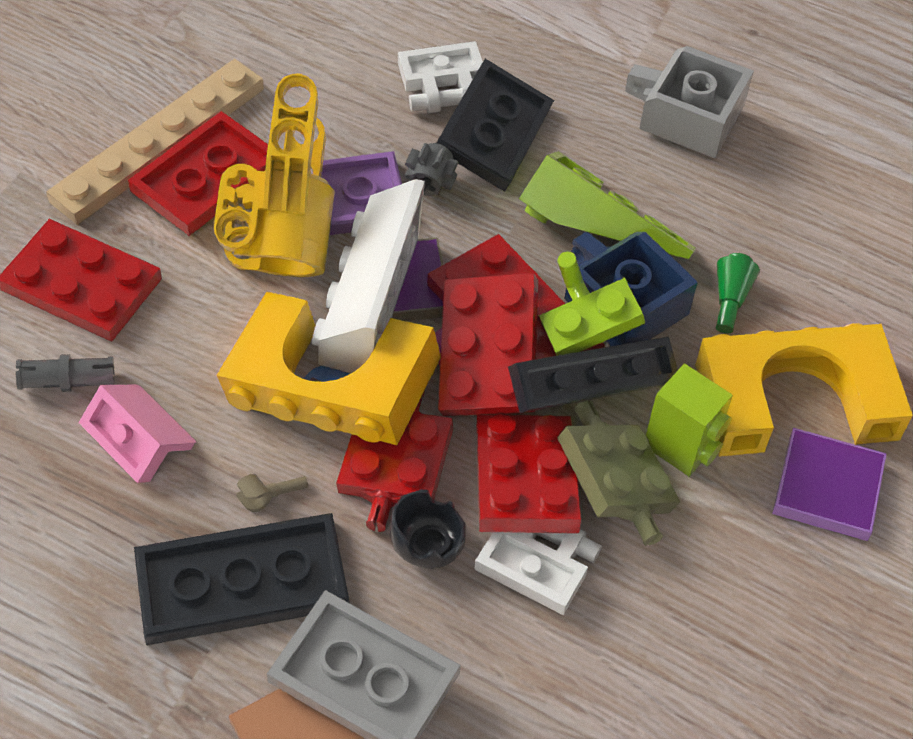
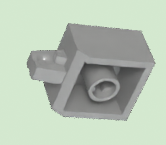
(691, 99)

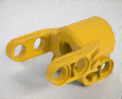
(287, 202)

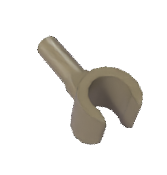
(256, 495)

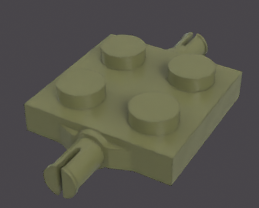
(618, 471)

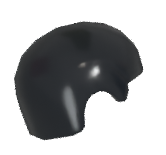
(426, 530)

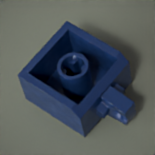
(655, 278)

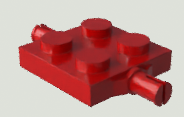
(389, 471)

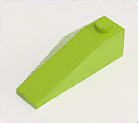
(574, 199)

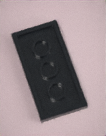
(237, 578)

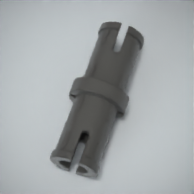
(65, 372)

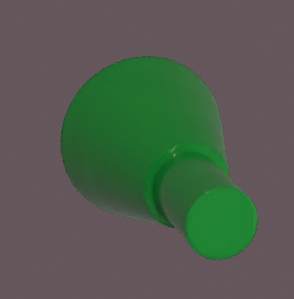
(735, 279)

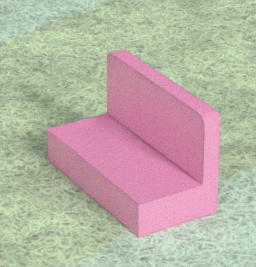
(133, 429)

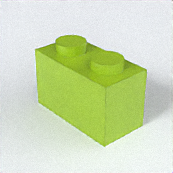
(688, 420)

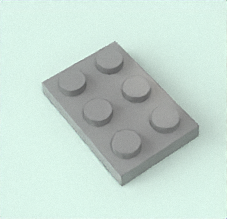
(363, 672)

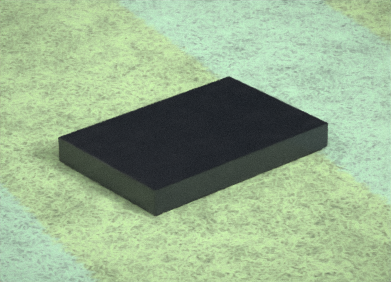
(495, 124)

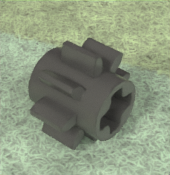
(434, 166)

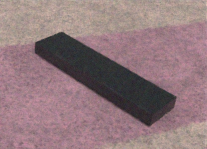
(592, 374)

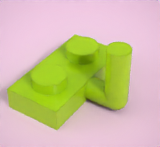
(589, 316)

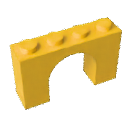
(848, 358)
(366, 403)

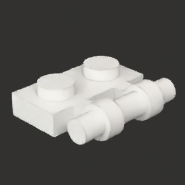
(435, 68)
(536, 569)

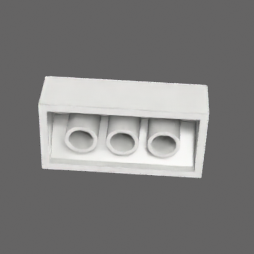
(370, 277)

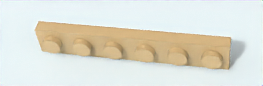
(108, 172)

